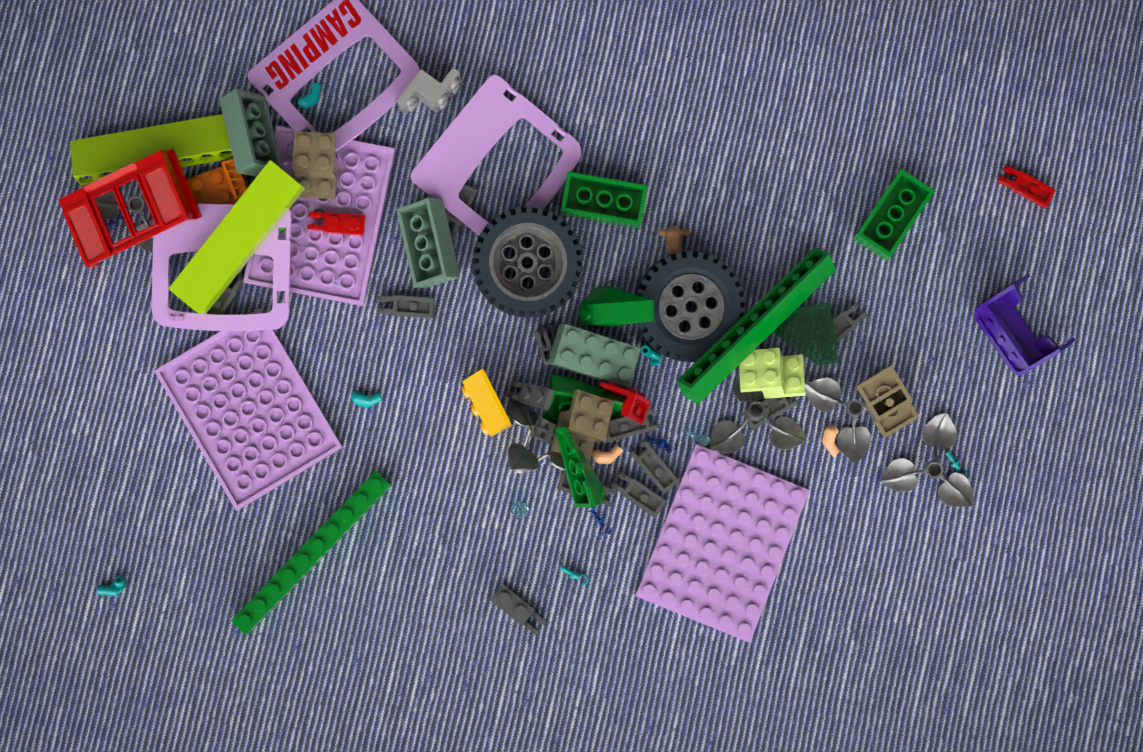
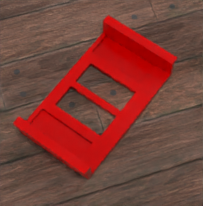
(163, 189)

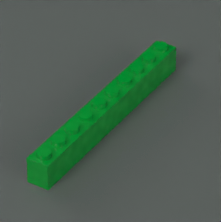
(756, 325)
(311, 553)

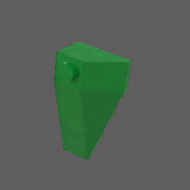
(614, 307)
(564, 392)
(583, 481)

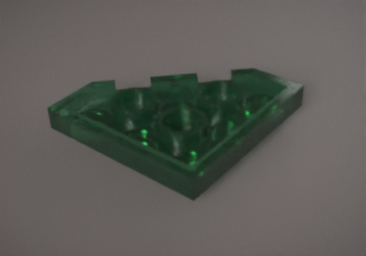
(812, 333)

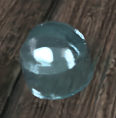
(519, 510)

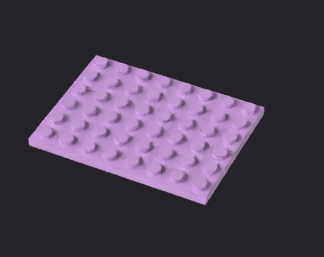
(321, 256)
(248, 411)
(722, 543)

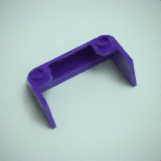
(1011, 334)

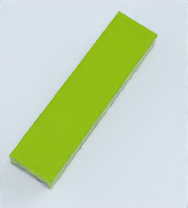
(117, 150)
(236, 238)

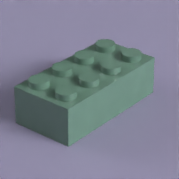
(249, 131)
(428, 243)
(594, 355)

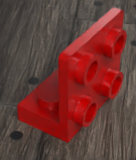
(635, 405)

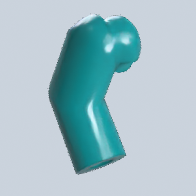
(310, 99)
(652, 354)
(365, 401)
(114, 588)

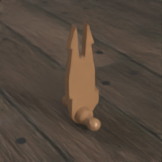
(673, 241)

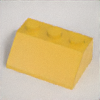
(486, 403)

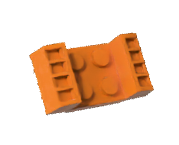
(219, 185)

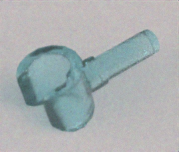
(703, 440)

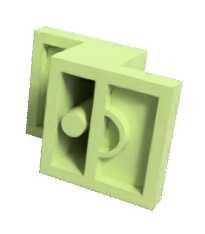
(773, 374)

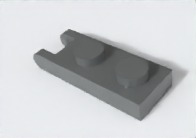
(773, 408)
(626, 427)
(655, 468)

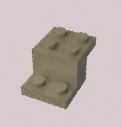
(315, 164)
(887, 401)
(586, 421)

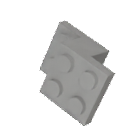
(429, 91)

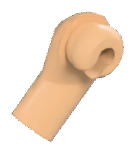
(829, 440)
(606, 457)

